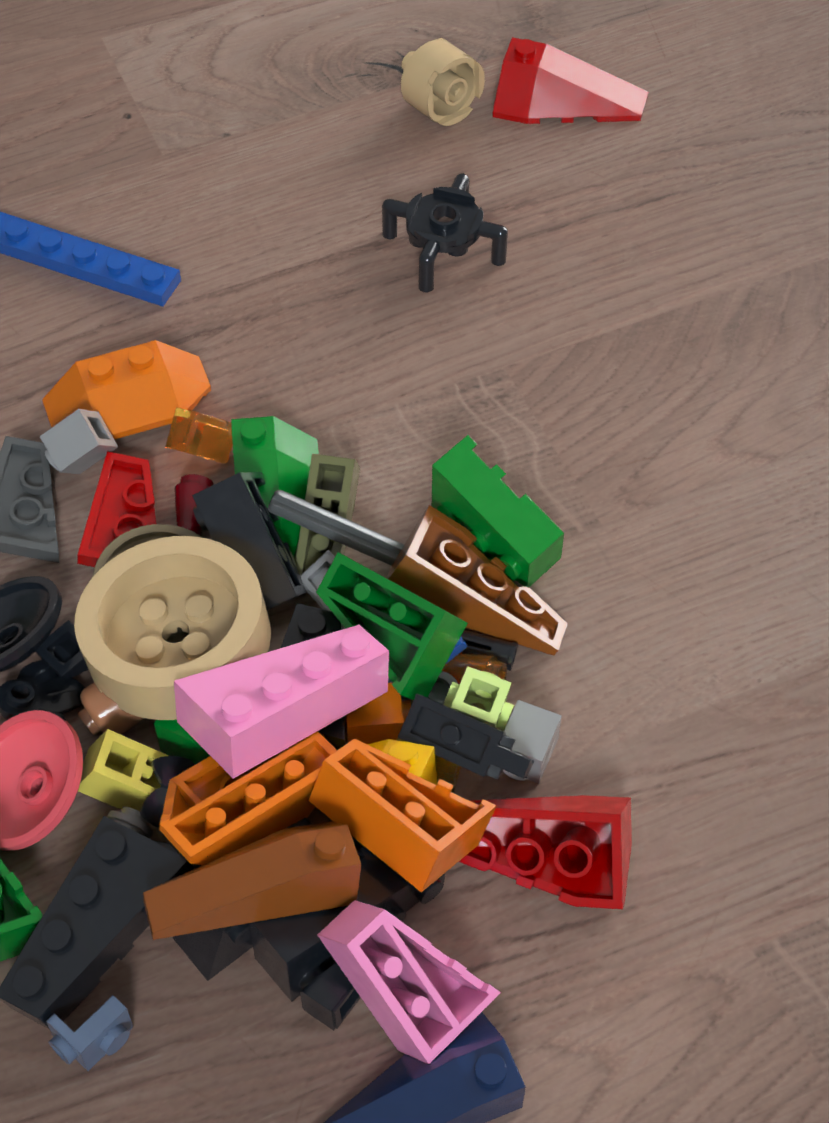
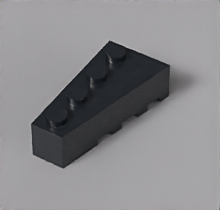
(89, 922)
(290, 944)

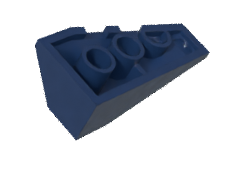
(463, 1084)

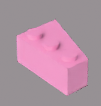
(404, 980)

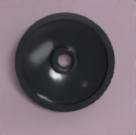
(27, 617)

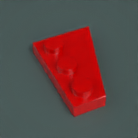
(120, 504)

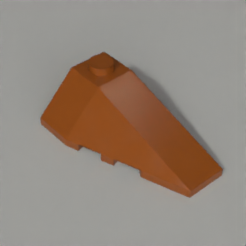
(456, 576)
(269, 879)

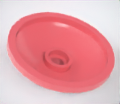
(37, 776)

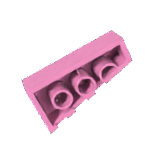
(280, 697)

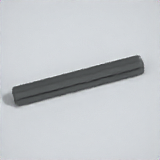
(334, 527)

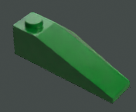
(281, 456)

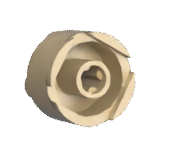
(441, 81)

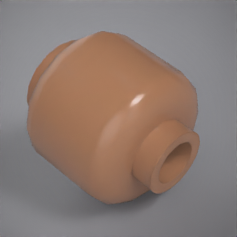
(103, 713)

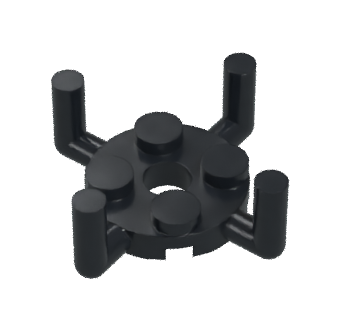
(443, 237)

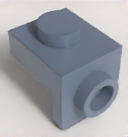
(99, 1035)

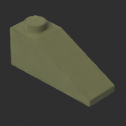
(334, 488)

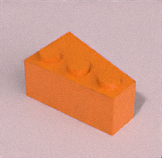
(397, 815)

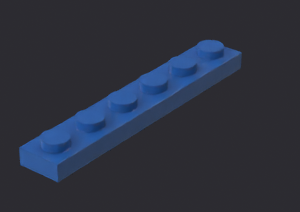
(87, 260)

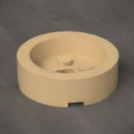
(146, 597)

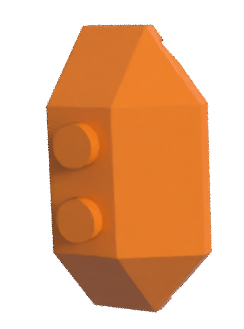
(130, 387)
(215, 814)

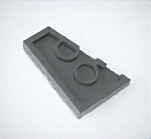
(26, 501)

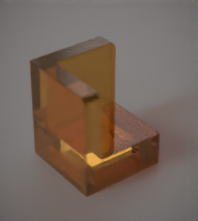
(200, 435)

